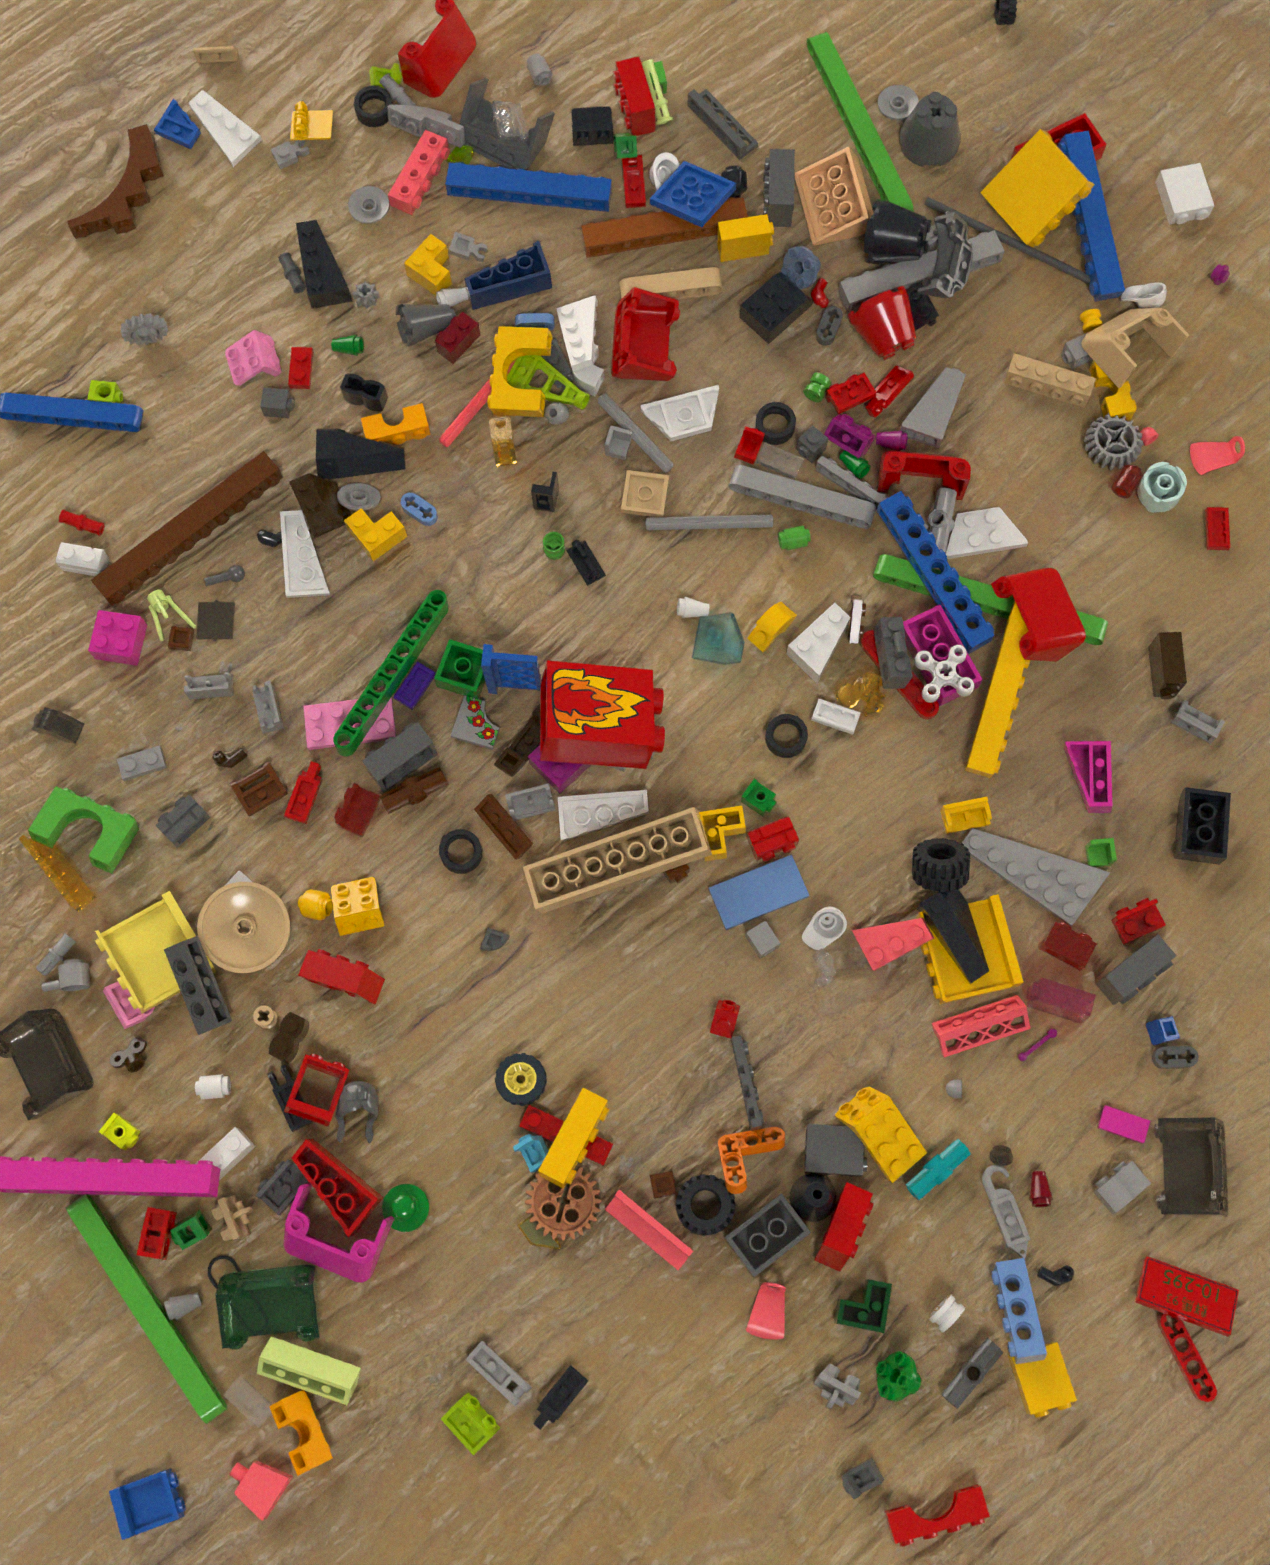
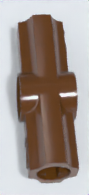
(413, 790)

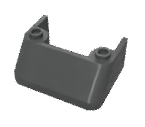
(482, 134)

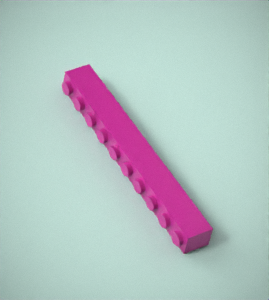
(109, 1177)

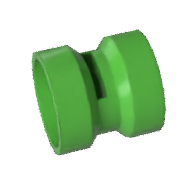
(818, 385)
(554, 540)

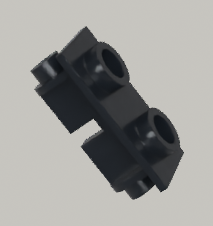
(585, 562)

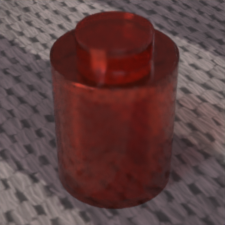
(1127, 481)

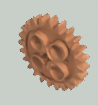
(583, 1207)

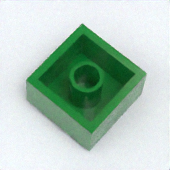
(461, 670)

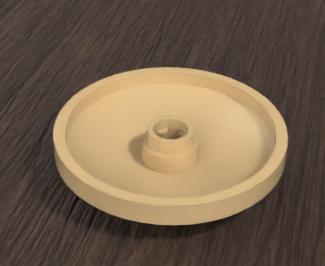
(244, 927)

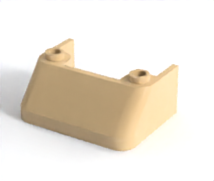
(1109, 341)

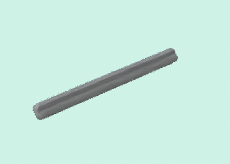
(709, 522)

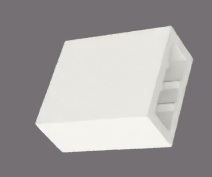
(1184, 193)

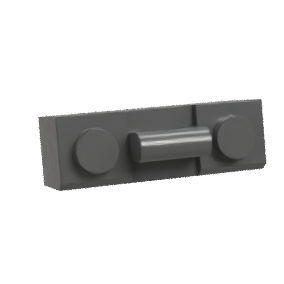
(892, 653)

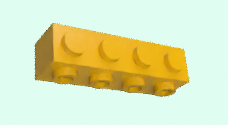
(573, 1138)

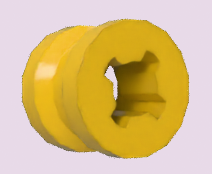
(1090, 320)

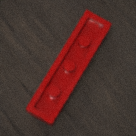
(549, 1127)

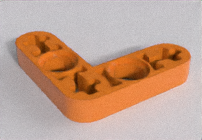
(740, 1148)

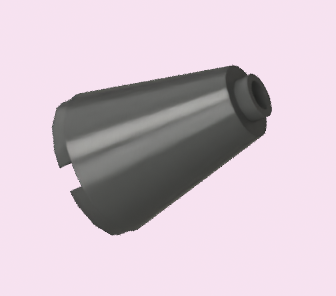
(422, 321)

